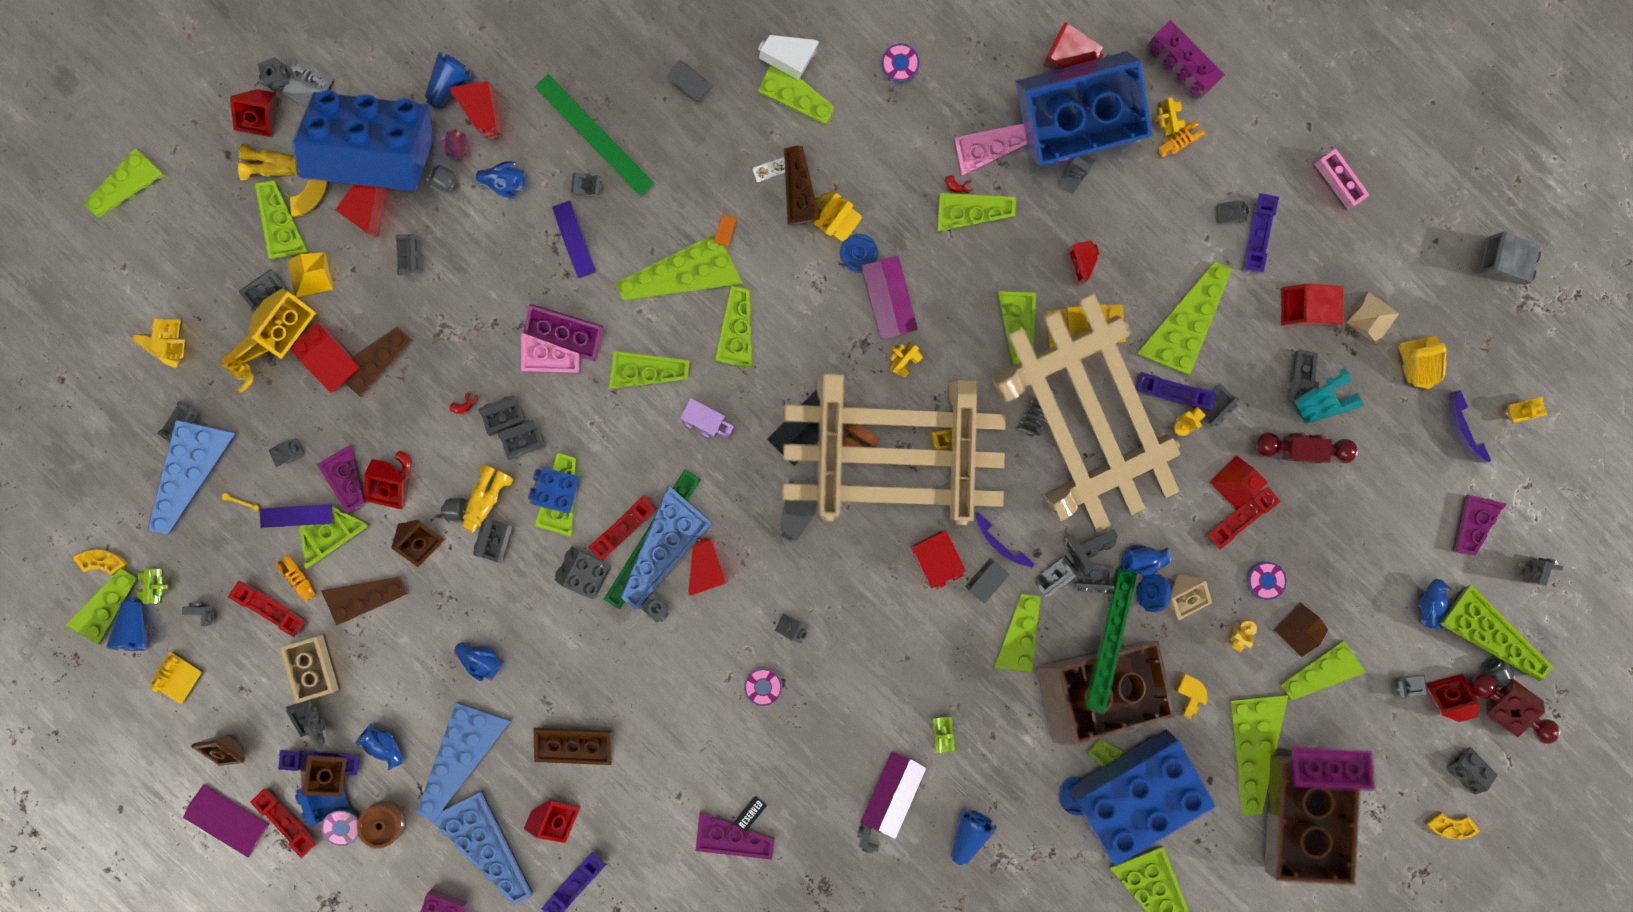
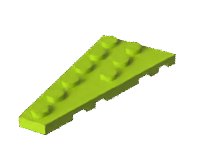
(689, 270)
(1185, 328)
(1484, 626)
(1256, 737)
(1152, 881)

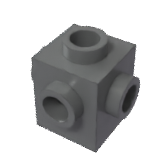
(273, 74)

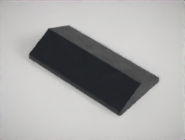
(797, 432)

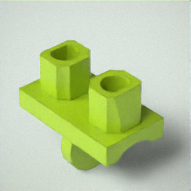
(152, 586)
(943, 734)

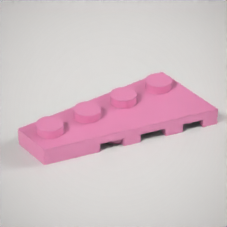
(983, 147)

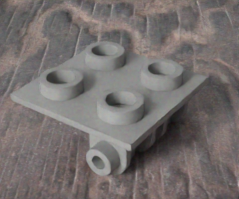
(304, 82)

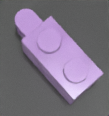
(705, 419)

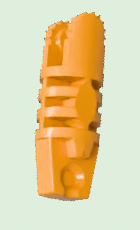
(1180, 139)
(295, 578)

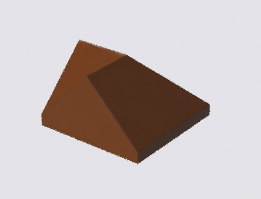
(415, 541)
(1302, 630)
(220, 750)
(323, 776)

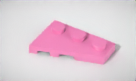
(547, 357)

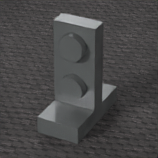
(1076, 172)
(1304, 374)
(1089, 549)

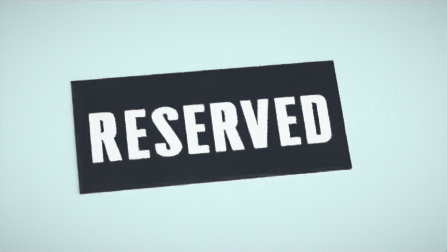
(750, 814)

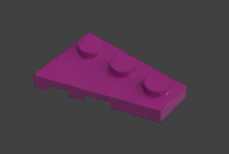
(343, 478)
(1476, 521)

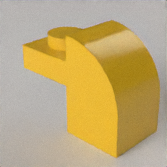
(1194, 690)

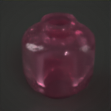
(455, 144)

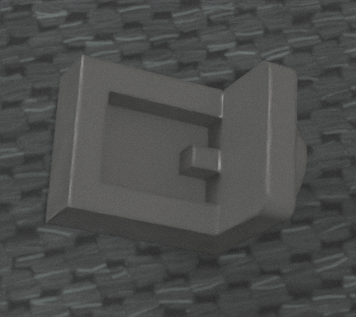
(586, 184)
(1232, 211)
(286, 452)
(195, 608)
(792, 628)
(1411, 686)
(864, 835)

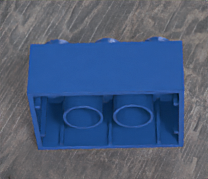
(1084, 108)
(363, 140)
(1142, 797)

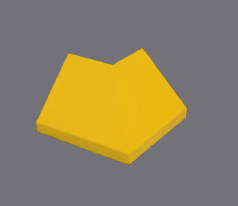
(309, 274)

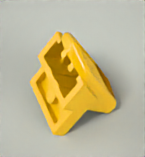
(836, 215)
(163, 341)
(1424, 361)

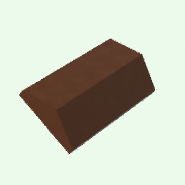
(572, 746)

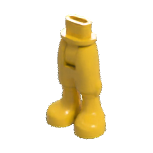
(273, 163)
(482, 500)

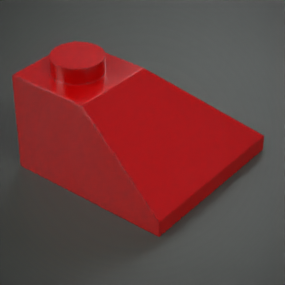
(254, 112)
(1083, 259)
(1238, 482)
(383, 485)
(1454, 698)
(552, 821)

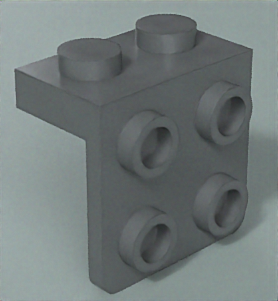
(581, 573)
(307, 722)

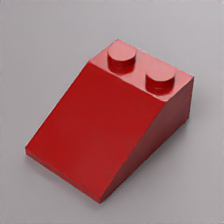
(324, 357)

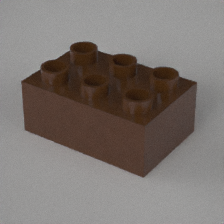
(1310, 830)

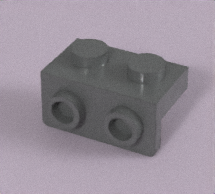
(261, 288)
(1223, 403)
(501, 415)
(521, 439)
(492, 540)
(1539, 571)
(1100, 578)
(1473, 771)

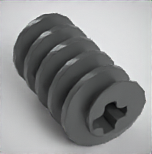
(1033, 420)

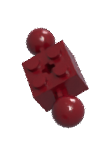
(1306, 449)
(1515, 708)

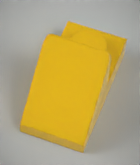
(942, 439)

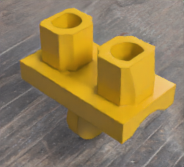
(1167, 116)
(902, 356)
(1526, 410)
(1188, 422)
(1243, 635)

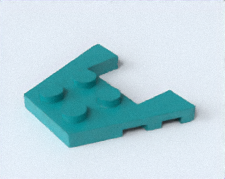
(1324, 403)

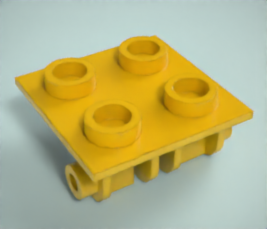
(175, 678)

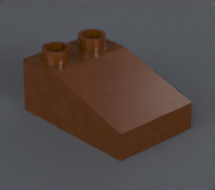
(1136, 696)

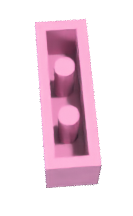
(1341, 179)

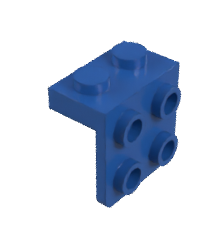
(553, 489)
(317, 807)

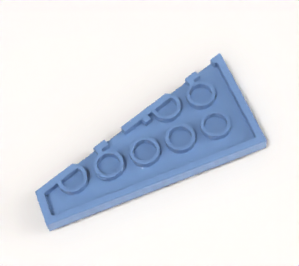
(187, 463)
(668, 539)
(462, 748)
(478, 837)

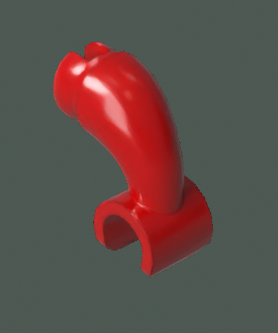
(955, 187)
(462, 408)
(405, 461)

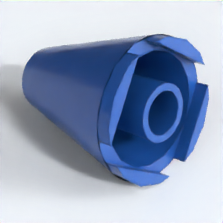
(446, 73)
(128, 628)
(971, 834)

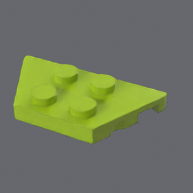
(323, 539)

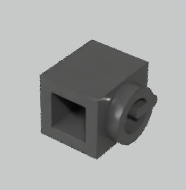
(654, 608)

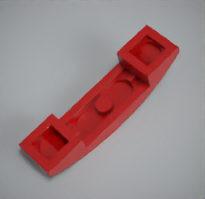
(1243, 517)
(622, 528)
(267, 608)
(284, 821)

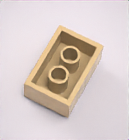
(309, 669)

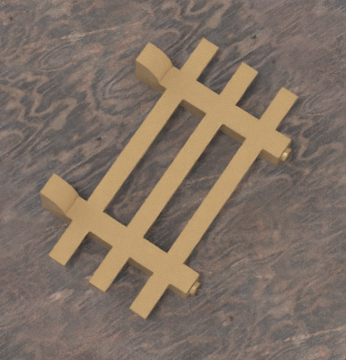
(831, 453)
(1119, 469)

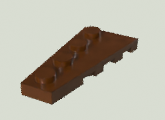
(799, 189)
(376, 359)
(361, 598)

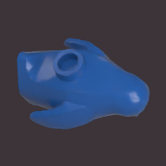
(502, 179)
(1145, 559)
(1434, 604)
(478, 660)
(380, 746)

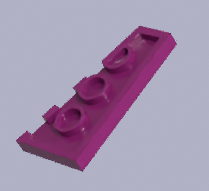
(727, 838)

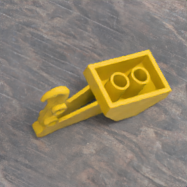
(272, 329)

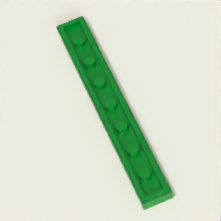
(594, 135)
(684, 487)
(1110, 641)

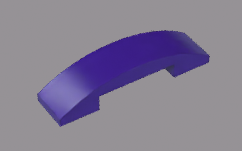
(1259, 232)
(573, 239)
(1175, 392)
(1456, 405)
(296, 516)
(983, 526)
(294, 760)
(574, 884)

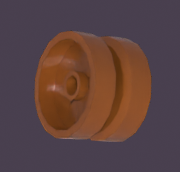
(858, 436)
(370, 830)

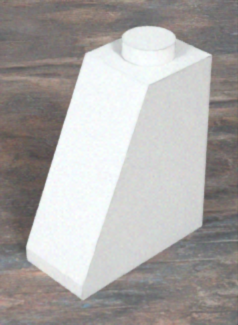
(788, 53)

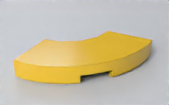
(308, 198)
(99, 559)
(1452, 828)

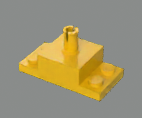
(1077, 322)

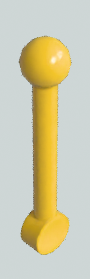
(226, 496)

